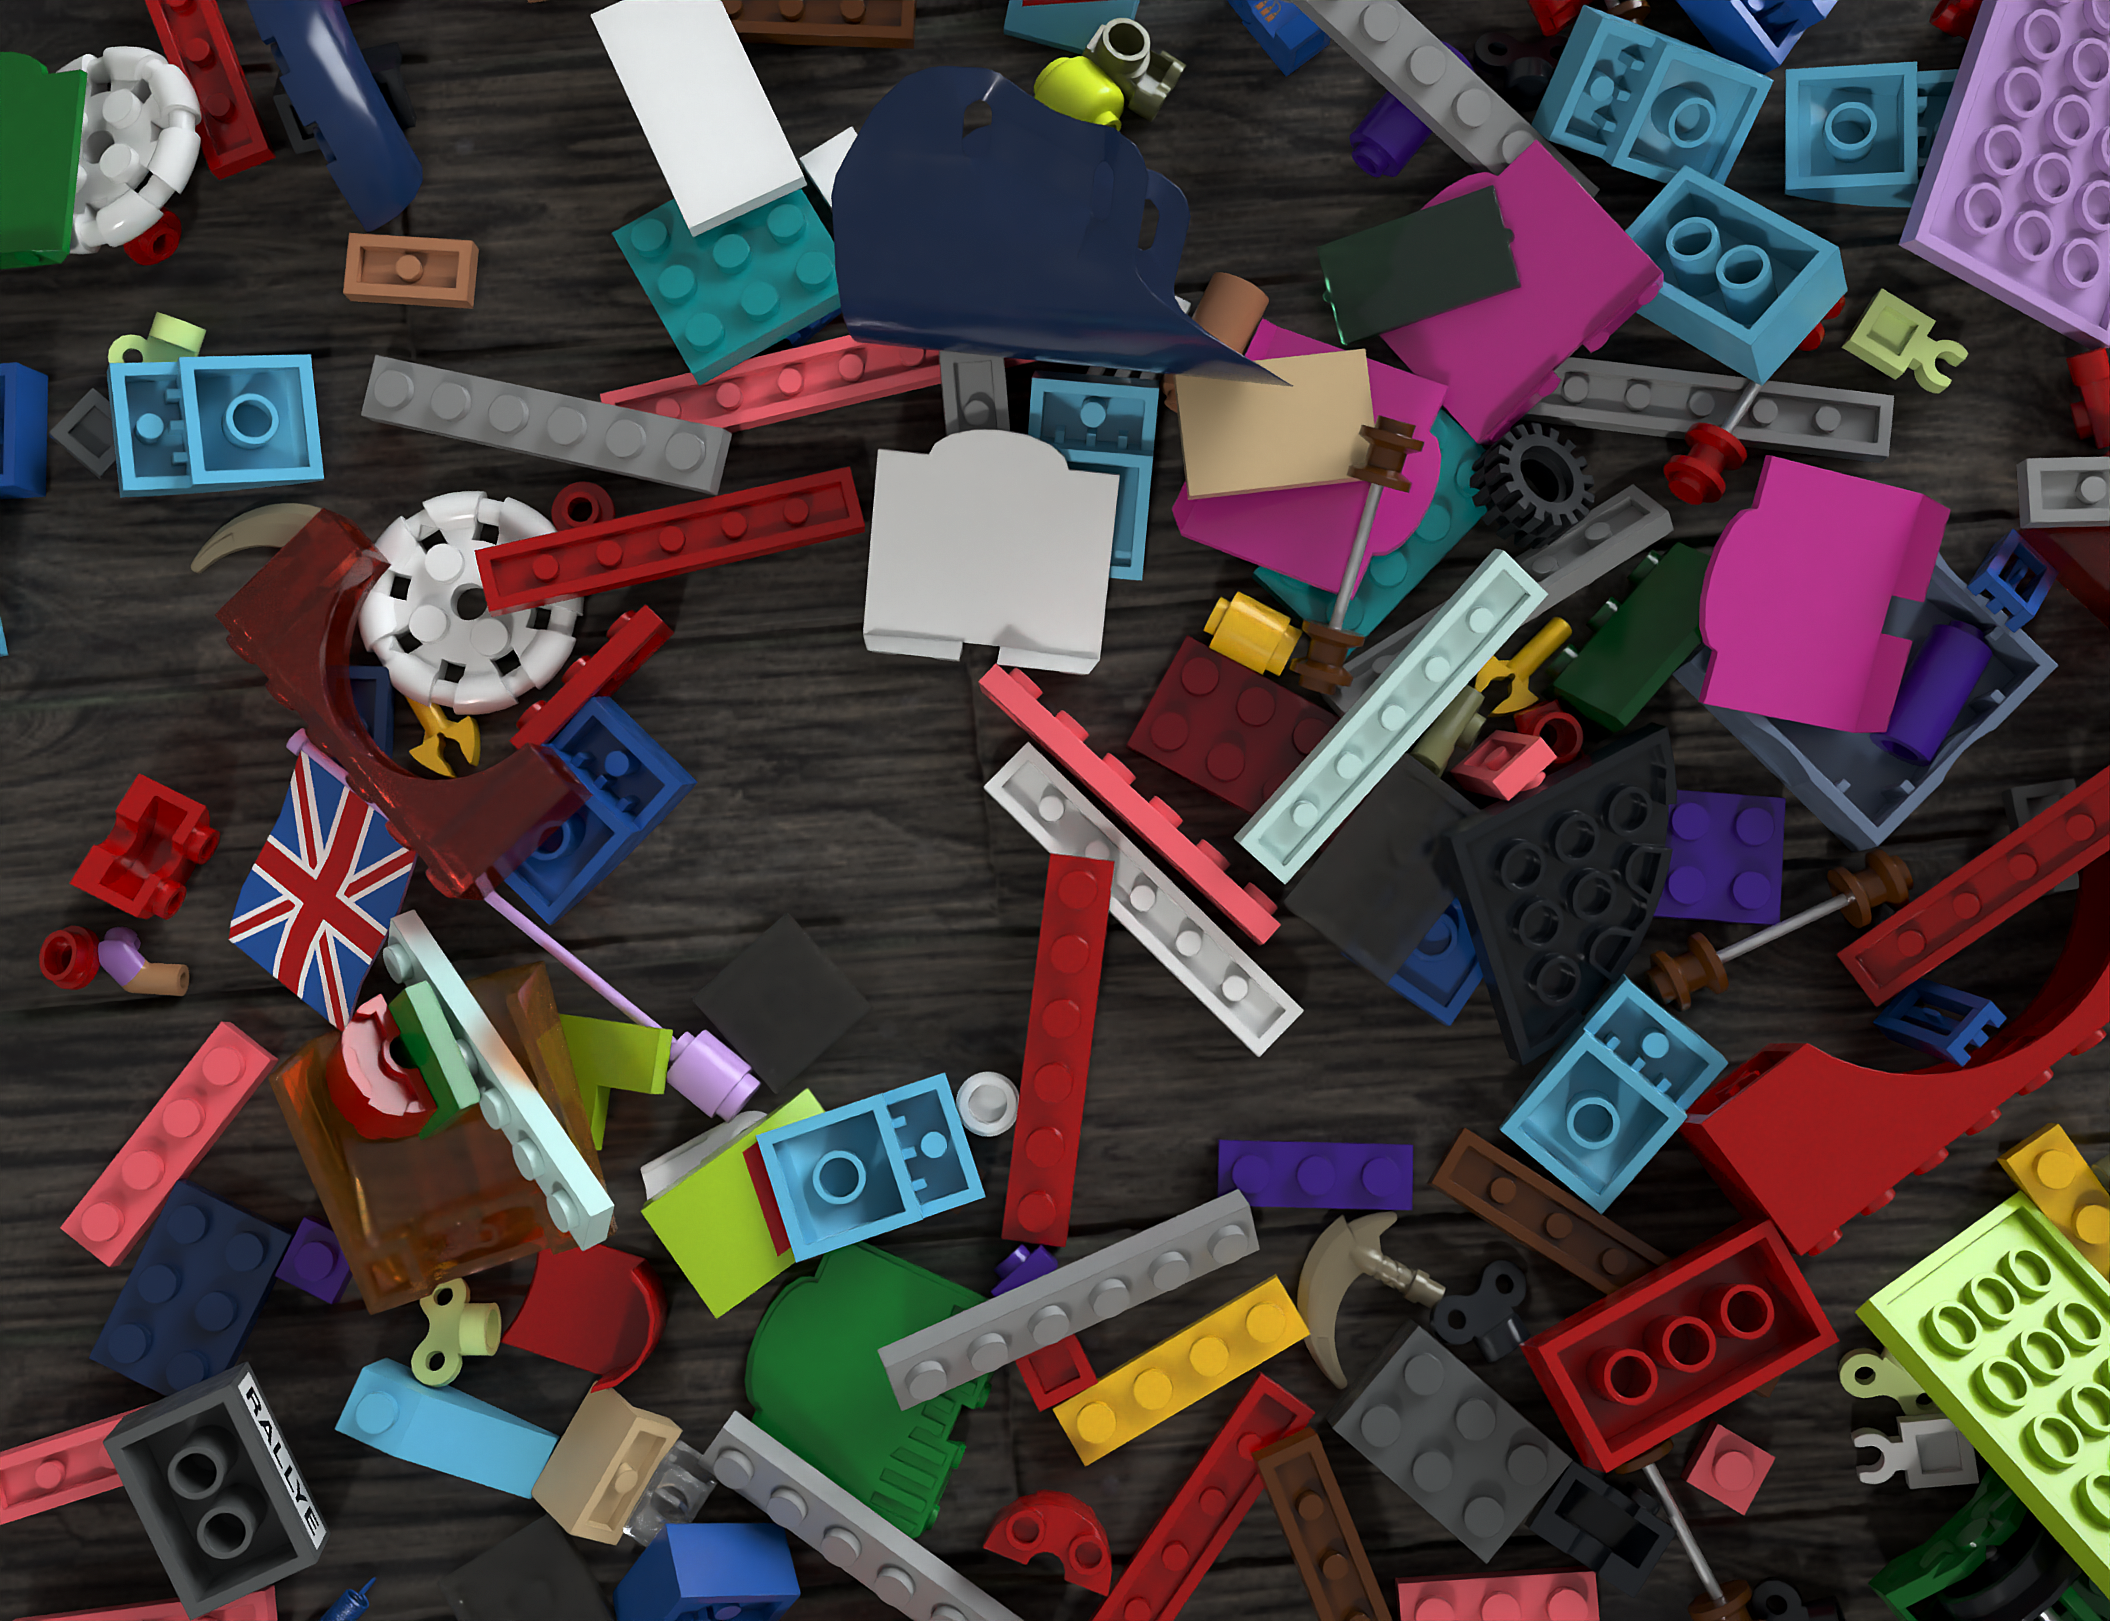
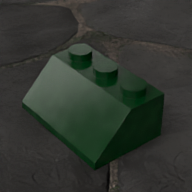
(1632, 643)

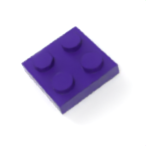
(1724, 859)

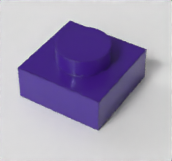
(316, 1261)
(1023, 1267)

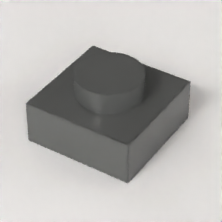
(88, 433)

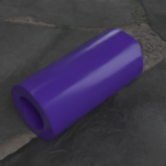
(1390, 134)
(1934, 692)

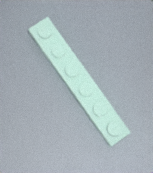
(1391, 715)
(507, 1095)

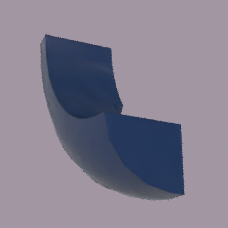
(337, 91)

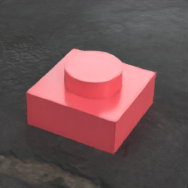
(1727, 1467)

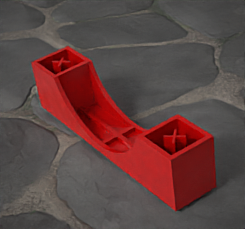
(1829, 1139)

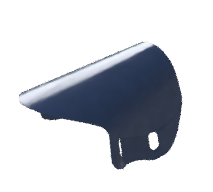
(1013, 236)

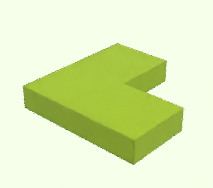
(614, 1056)

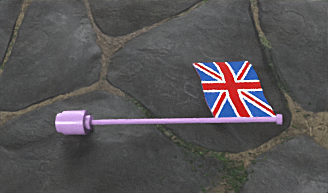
(325, 906)

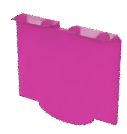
(1577, 289)
(1313, 528)
(1805, 592)

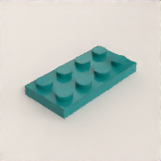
(1398, 573)

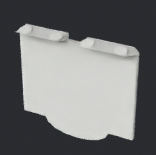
(992, 550)

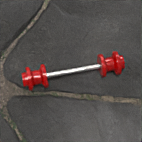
(1714, 448)

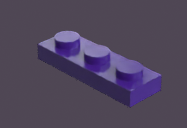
(1317, 1174)

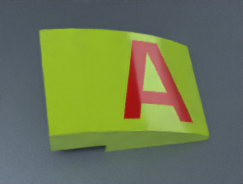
(725, 1215)

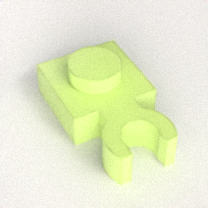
(1895, 337)

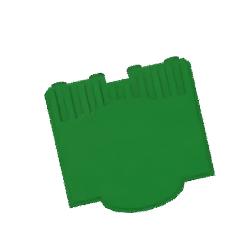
(38, 159)
(827, 1392)

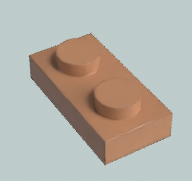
(411, 270)

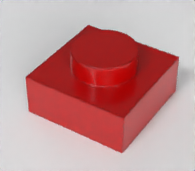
(1057, 1372)

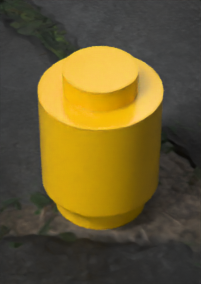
(1252, 633)

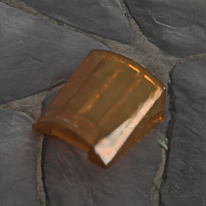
(453, 1201)

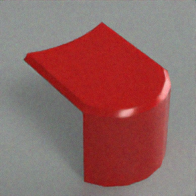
(592, 1312)

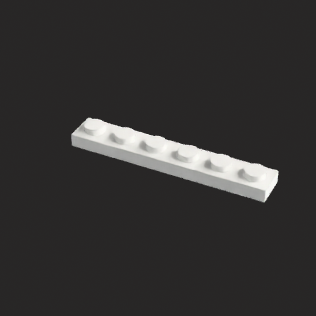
(1147, 901)

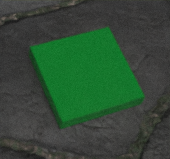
(431, 1047)

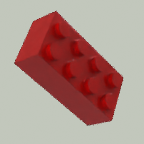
(1678, 1343)

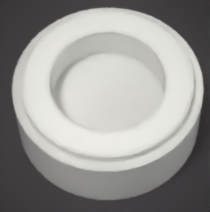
(987, 1103)

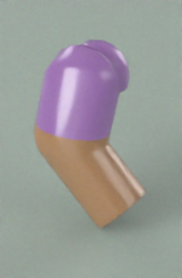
(133, 972)

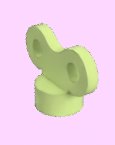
(166, 341)
(455, 1331)
(1887, 1379)

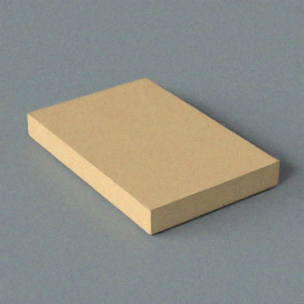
(1275, 436)

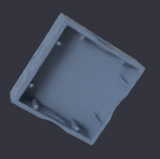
(1847, 777)

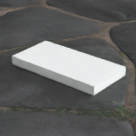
(699, 107)

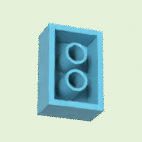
(1735, 274)

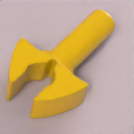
(1522, 667)
(436, 728)

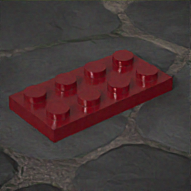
(1229, 729)

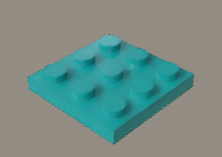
(736, 283)

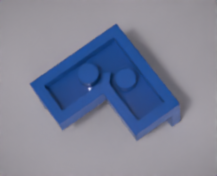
(710, 1575)

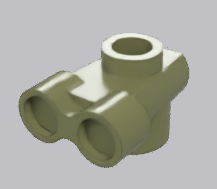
(1142, 75)
(1455, 726)

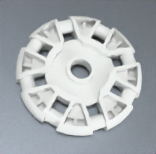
(152, 129)
(432, 612)

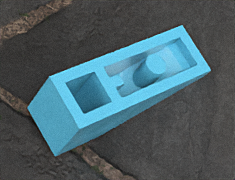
(445, 1429)

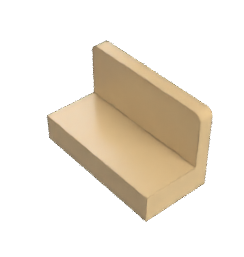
(603, 1465)

